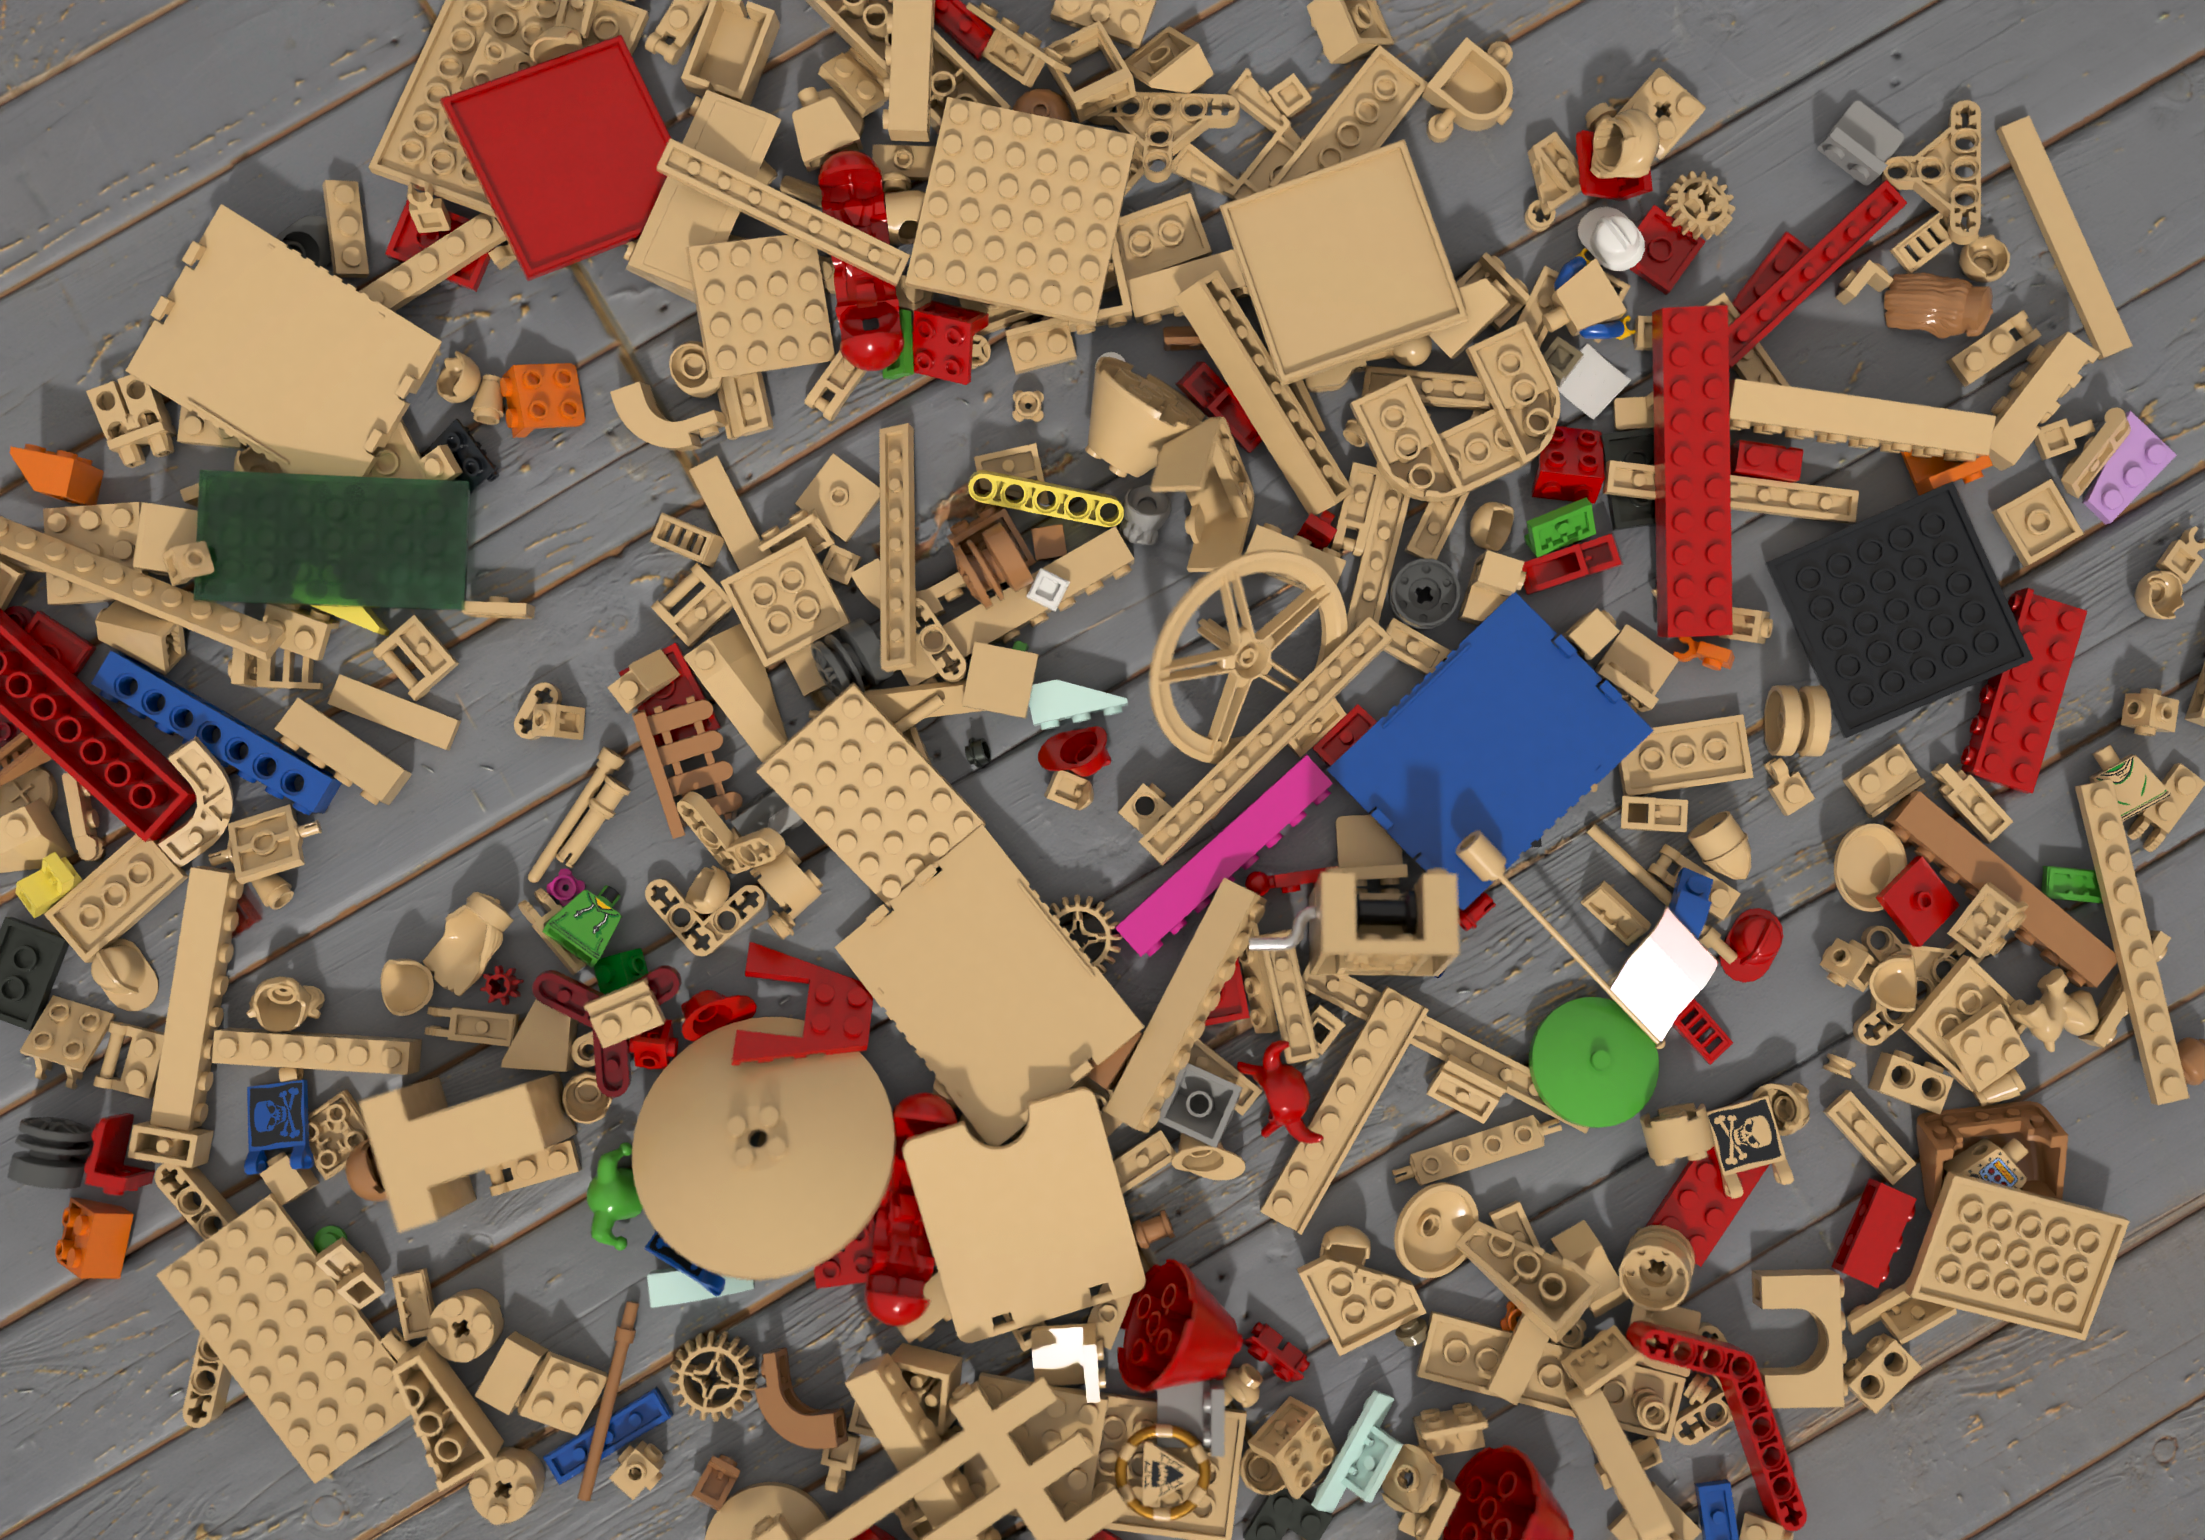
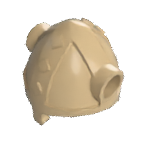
(1788, 1105)

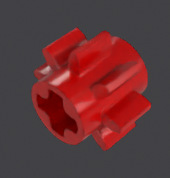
(492, 985)

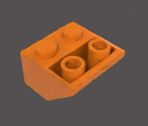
(59, 474)
(94, 1239)

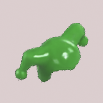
(612, 1197)

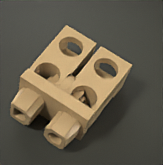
(133, 418)

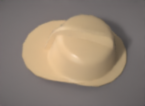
(125, 976)
(1206, 1160)

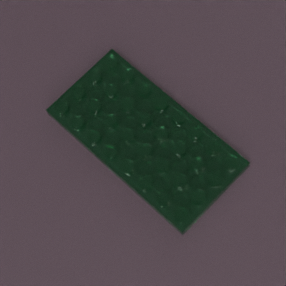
(333, 540)

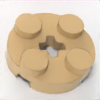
(1426, 1483)

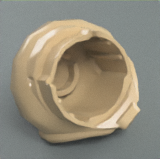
(1624, 145)

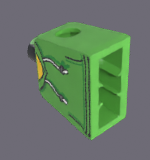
(586, 924)

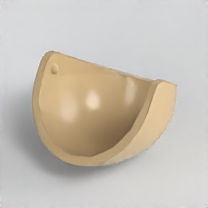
(555, 43)
(1895, 983)
(406, 986)

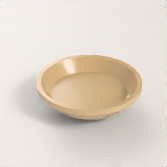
(1866, 864)

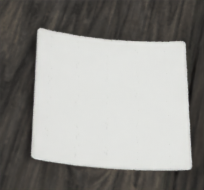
(1593, 383)

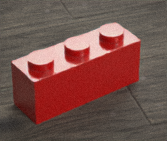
(1874, 1233)

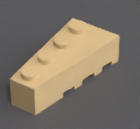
(2034, 395)

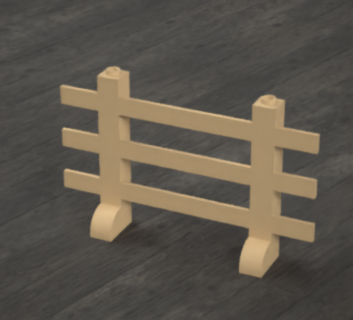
(1020, 1488)

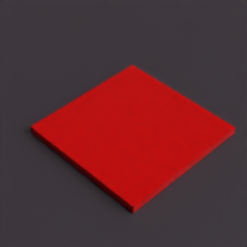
(565, 153)

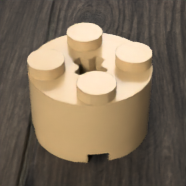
(788, 882)
(1677, 1133)
(447, 1327)
(503, 1503)

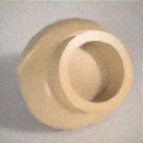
(1242, 1385)

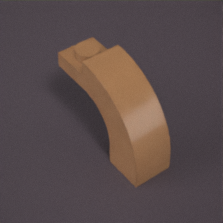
(792, 1417)

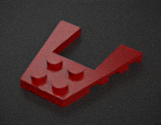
(834, 1017)

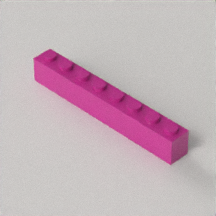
(1224, 855)

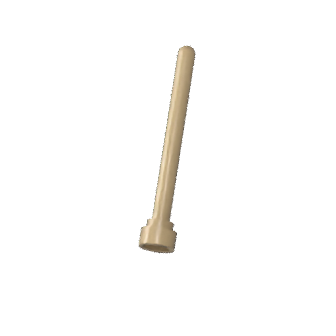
(607, 764)

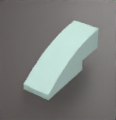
(674, 1287)

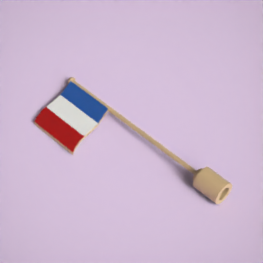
(1655, 978)

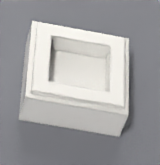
(1048, 589)

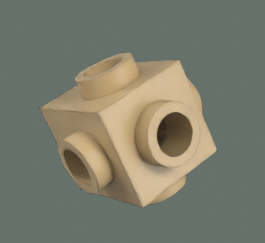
(2149, 712)
(1848, 964)
(638, 1469)

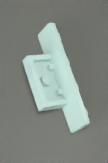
(1363, 1458)

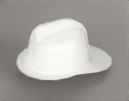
(1611, 238)

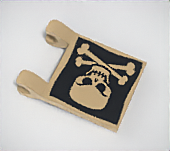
(1745, 1140)

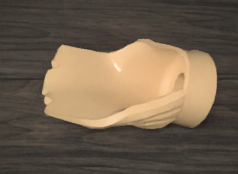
(468, 942)

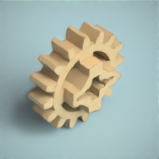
(1699, 205)

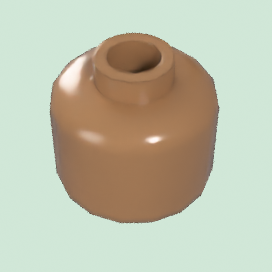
(2192, 1059)

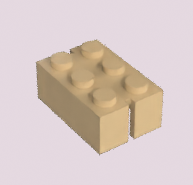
(731, 50)

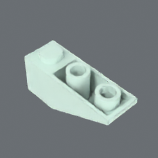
(1063, 700)

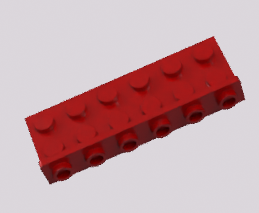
(2024, 701)

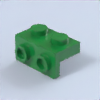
(620, 970)

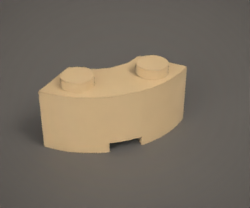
(1584, 1249)

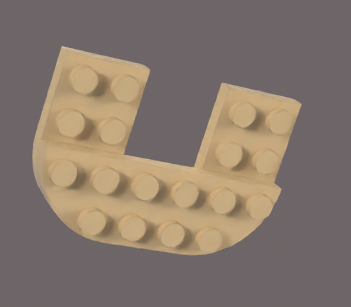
(1474, 452)

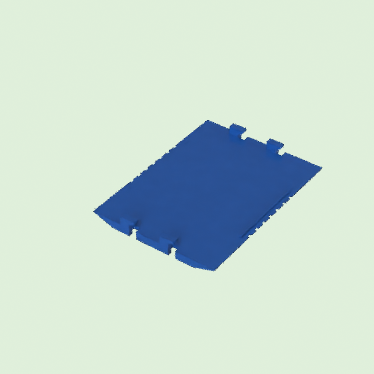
(1490, 745)

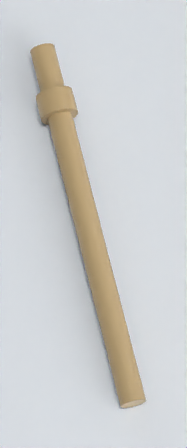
(1709, 936)

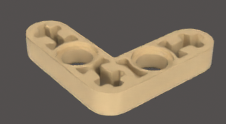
(731, 854)
(710, 925)
(1687, 1414)

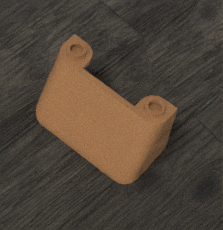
(1956, 1130)

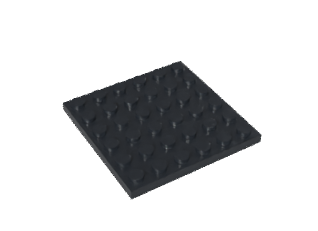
(1899, 610)

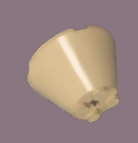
(1134, 417)

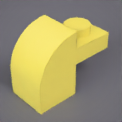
(47, 886)

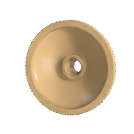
(1431, 1227)

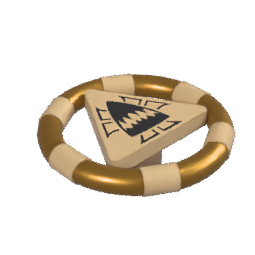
(1163, 1472)

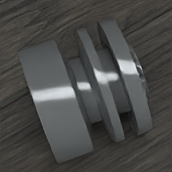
(1442, 588)
(852, 660)
(50, 1155)

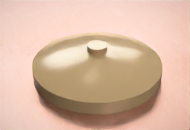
(762, 1499)

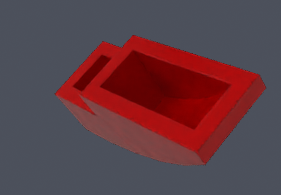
(1217, 400)
(1571, 564)

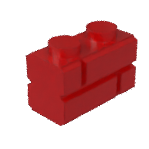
(1765, 461)

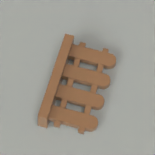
(683, 749)

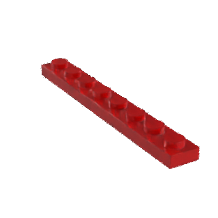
(1812, 269)

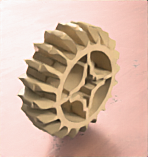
(1106, 937)
(727, 1377)

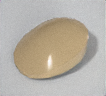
(690, 370)

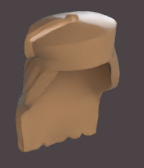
(1937, 305)

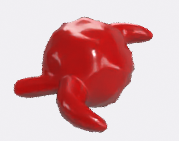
(1285, 1093)

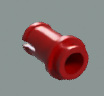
(1475, 911)

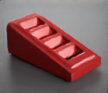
(1683, 1030)

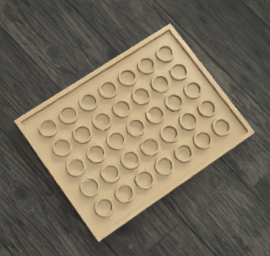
(419, 138)

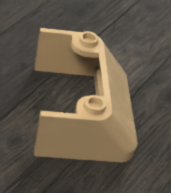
(1217, 485)

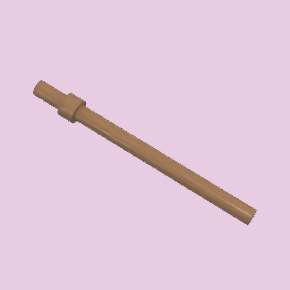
(624, 1336)

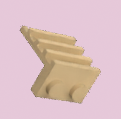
(255, 672)

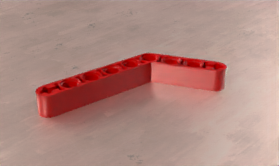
(1744, 1410)

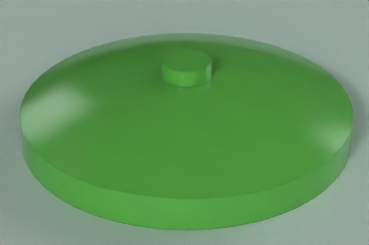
(1593, 1063)

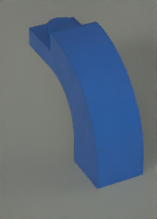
(1690, 899)

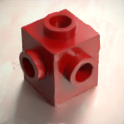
(654, 1047)

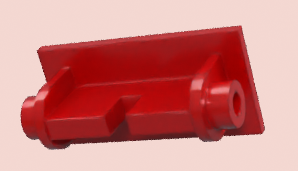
(1285, 1361)

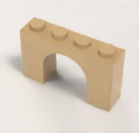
(1820, 1378)

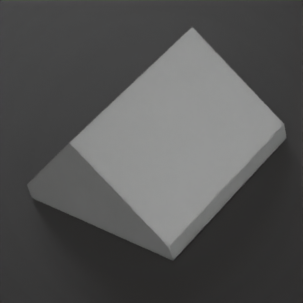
(1200, 1105)

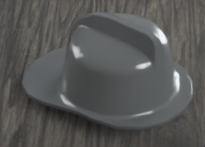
(310, 238)

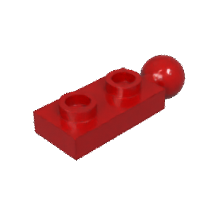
(1289, 882)

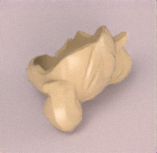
(284, 1004)

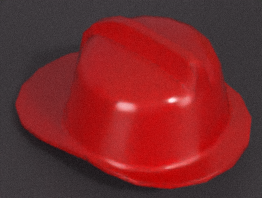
(1076, 750)
(1756, 940)
(713, 1010)

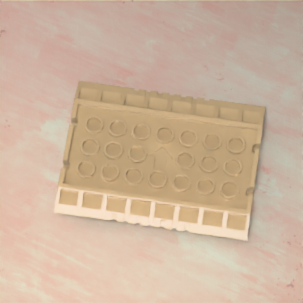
(282, 352)
(988, 986)

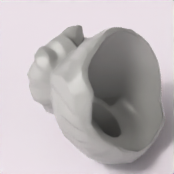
(1144, 515)

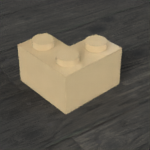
(1490, 584)
(933, 1379)

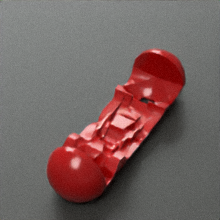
(856, 197)
(900, 1240)

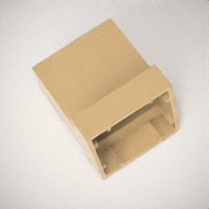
(433, 1148)

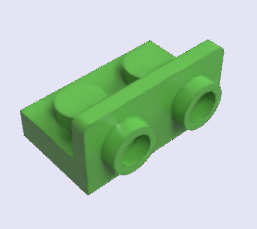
(1560, 527)

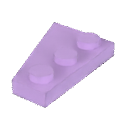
(2127, 471)

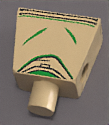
(2133, 781)

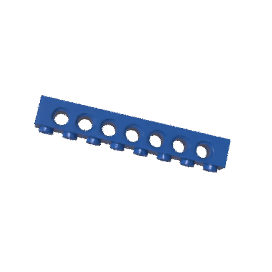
(121, 670)

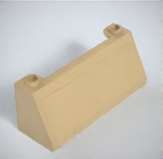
(687, 218)

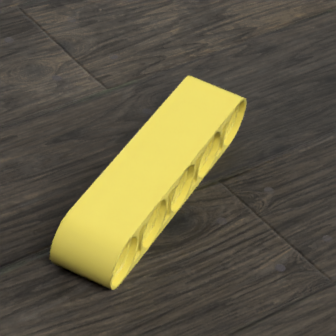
(1058, 508)

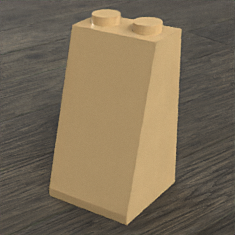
(158, 531)

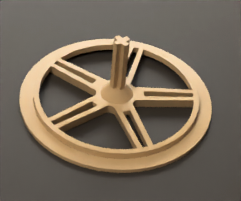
(1241, 651)

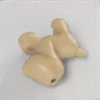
(2056, 1010)

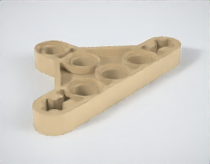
(1176, 124)
(1946, 158)
(1926, 963)

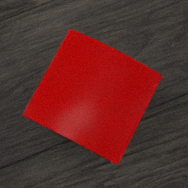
(1344, 735)

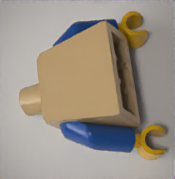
(1587, 302)

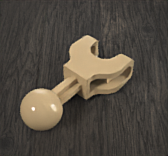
(1407, 354)

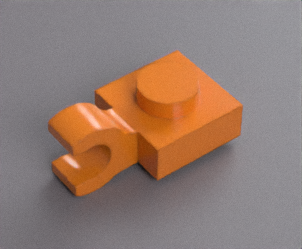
(1711, 655)

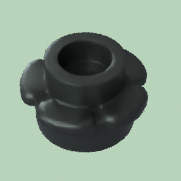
(978, 752)

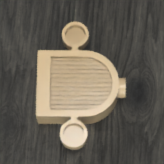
(1470, 90)

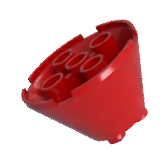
(1175, 1332)
(1505, 1501)

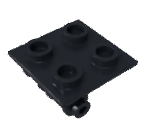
(469, 456)

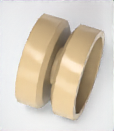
(1797, 721)

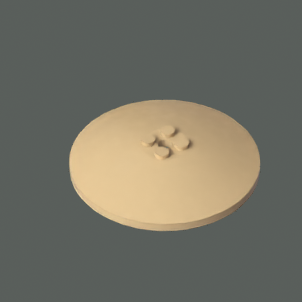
(770, 1205)

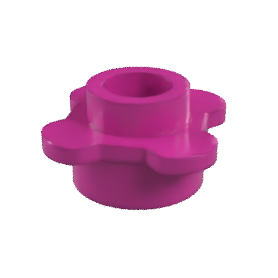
(565, 878)

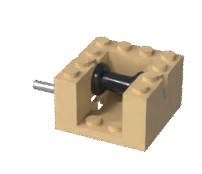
(1376, 931)

